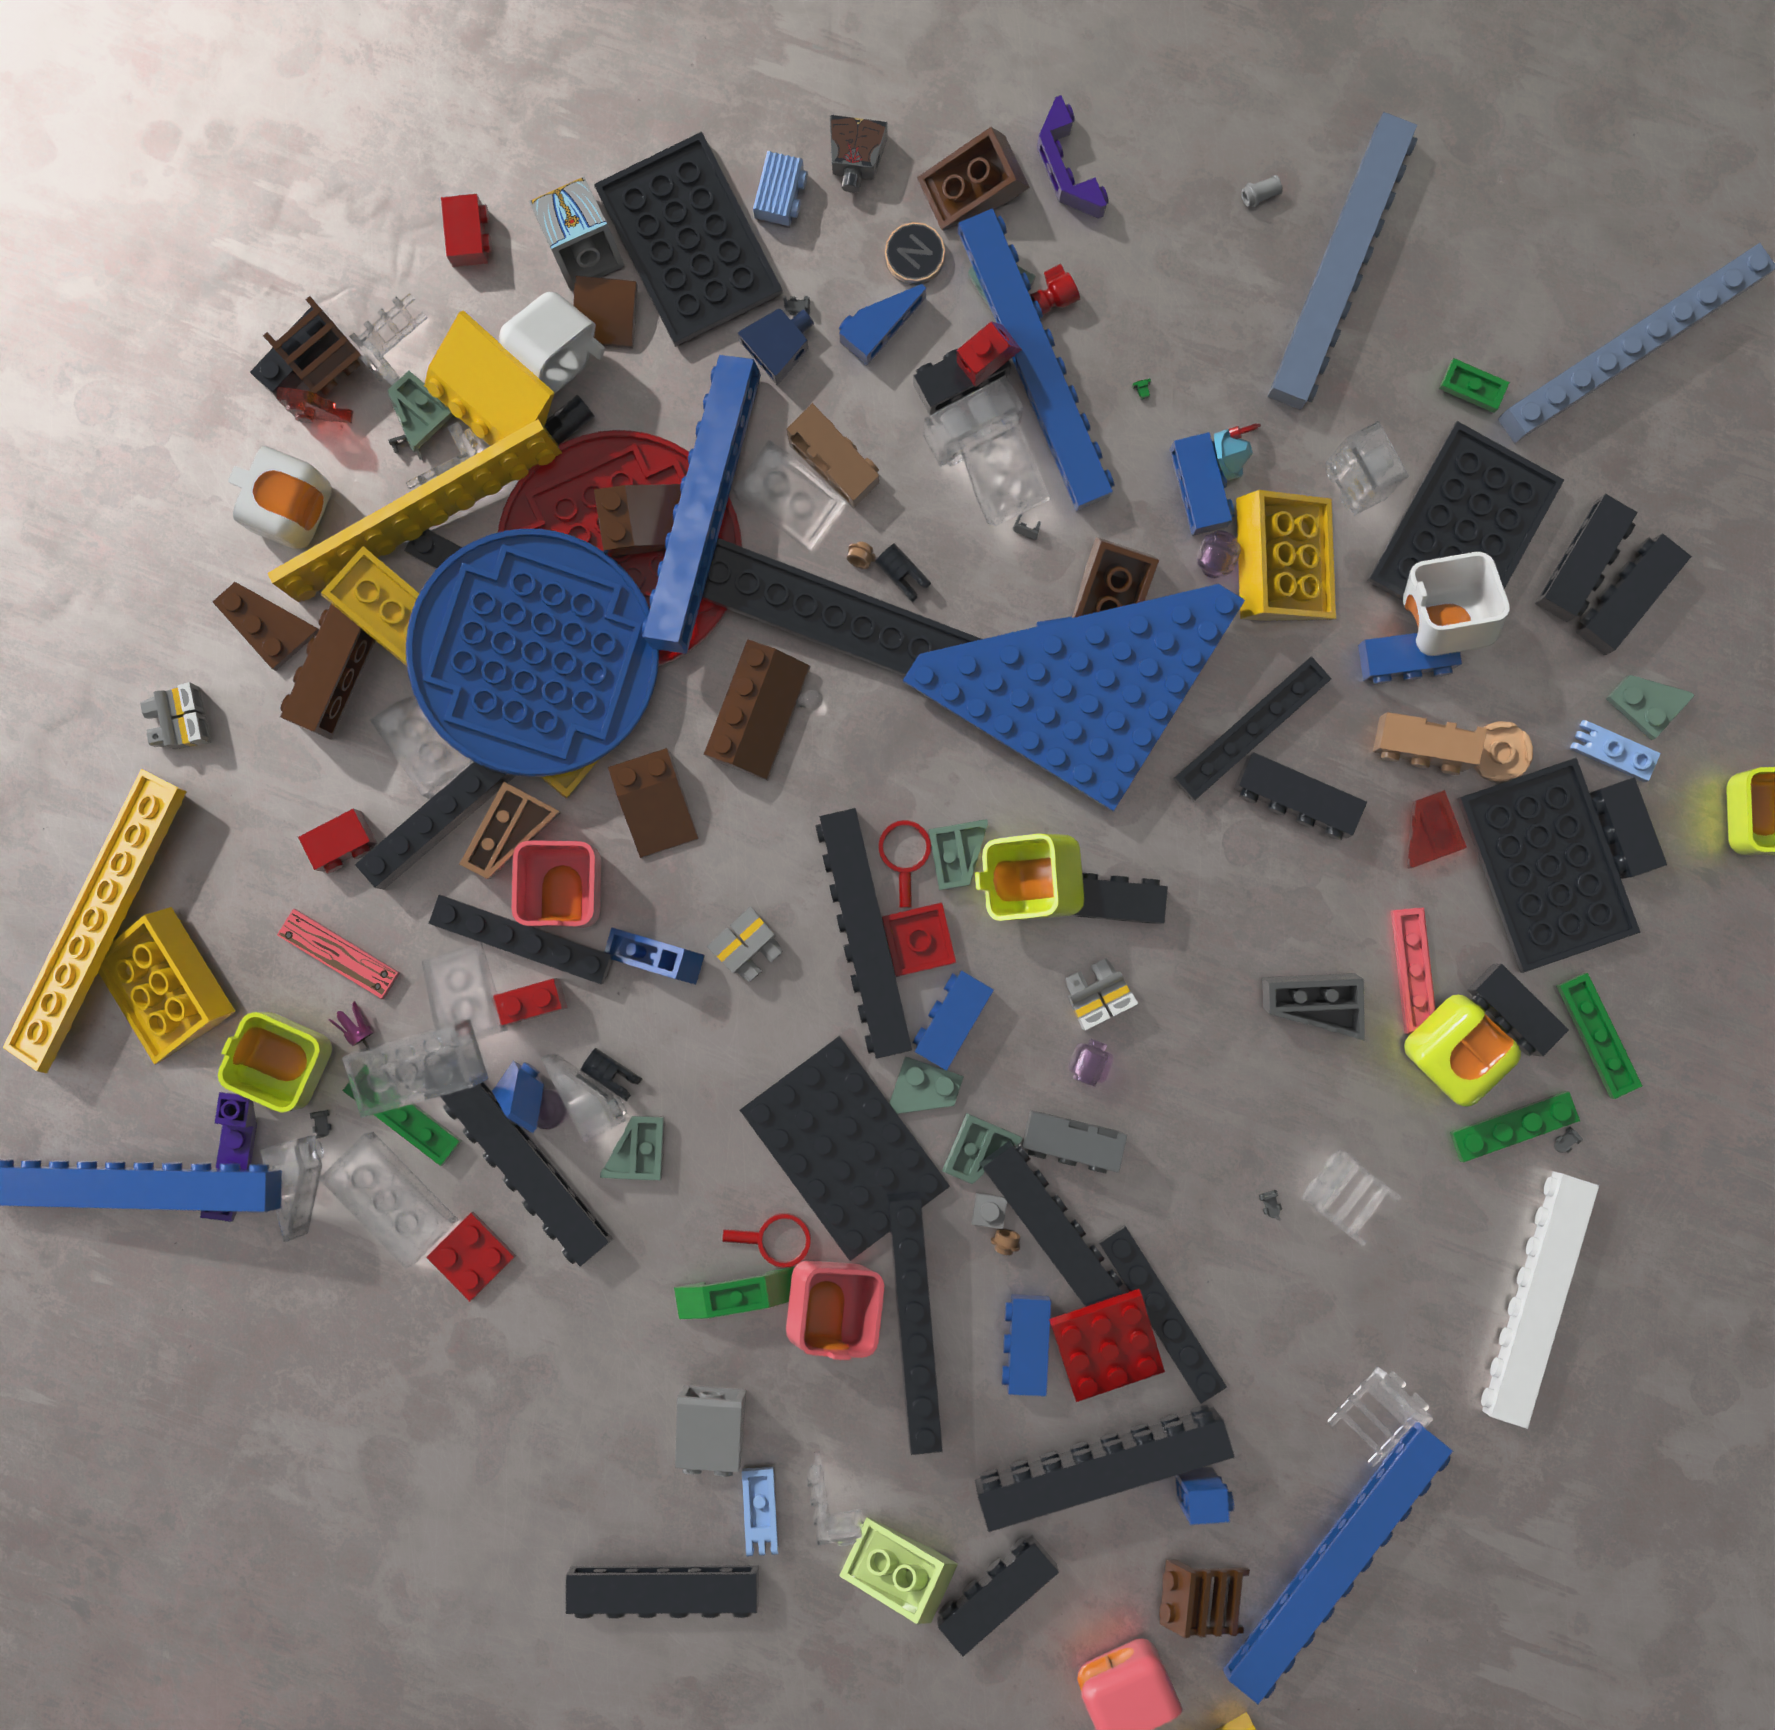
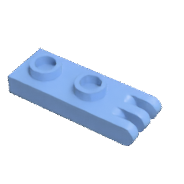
(1616, 751)
(760, 1509)

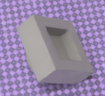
(989, 1210)

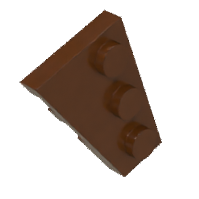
(264, 625)

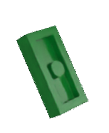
(1474, 385)

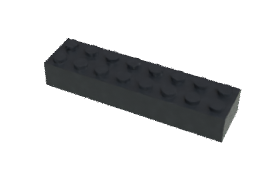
(1103, 1467)

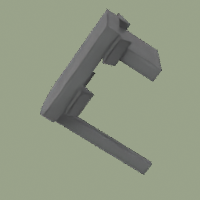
(795, 306)
(394, 441)
(1023, 530)
(321, 1123)
(1564, 1143)
(1271, 1208)

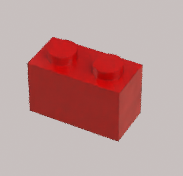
(465, 230)
(338, 841)
(530, 1001)

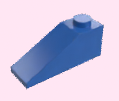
(877, 323)
(654, 956)
(520, 1094)

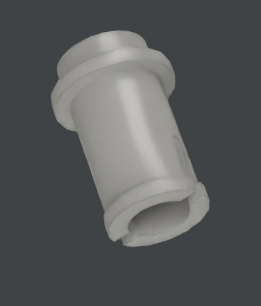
(1254, 193)

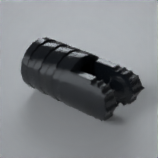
(568, 419)
(897, 567)
(604, 1069)

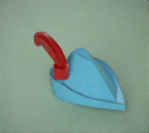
(1232, 450)

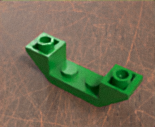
(734, 1296)

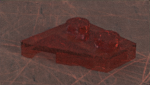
(309, 406)
(1433, 830)

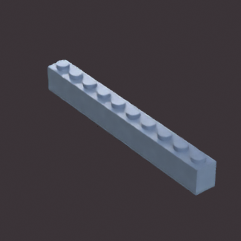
(1342, 261)
(1637, 343)

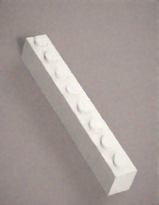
(1539, 1299)

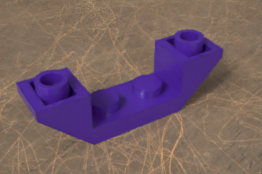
(1083, 196)
(236, 1139)

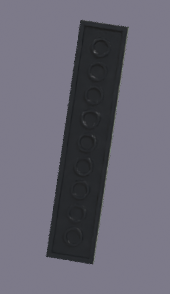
(823, 610)

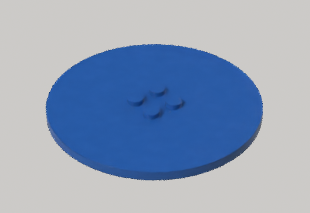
(531, 652)

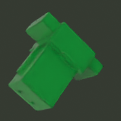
(1142, 387)

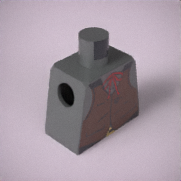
(856, 149)

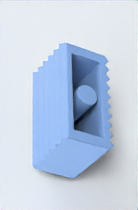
(779, 189)

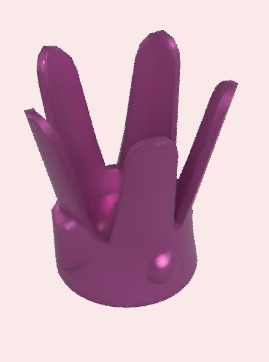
(354, 1034)

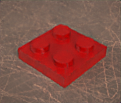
(919, 939)
(471, 1256)

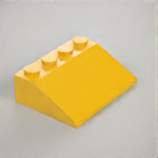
(485, 383)
(1285, 557)
(163, 984)

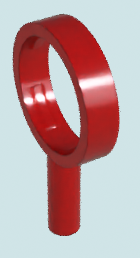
(905, 894)
(751, 1237)

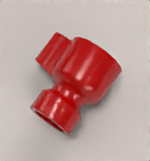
(1060, 290)

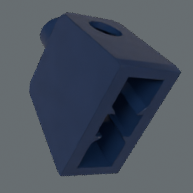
(777, 342)

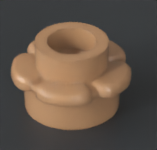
(861, 555)
(1006, 1241)

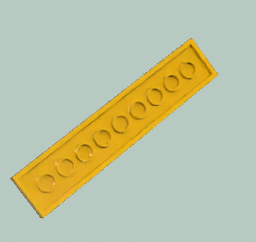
(418, 510)
(382, 607)
(94, 921)

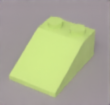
(899, 1571)

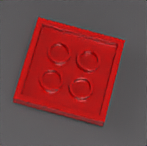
(1107, 1345)

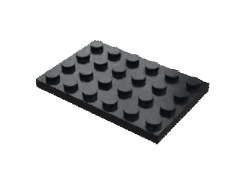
(688, 238)
(1469, 502)
(1548, 865)
(842, 1146)

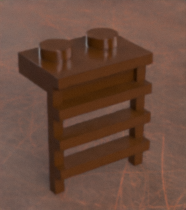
(324, 370)
(1188, 1596)

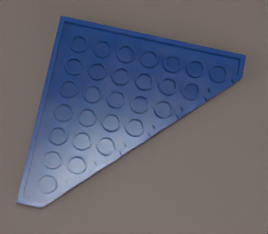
(1083, 690)

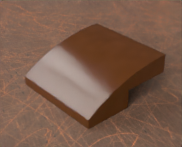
(610, 306)

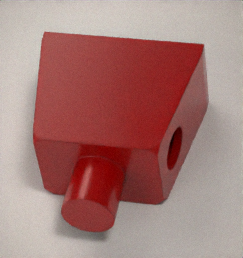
(986, 352)

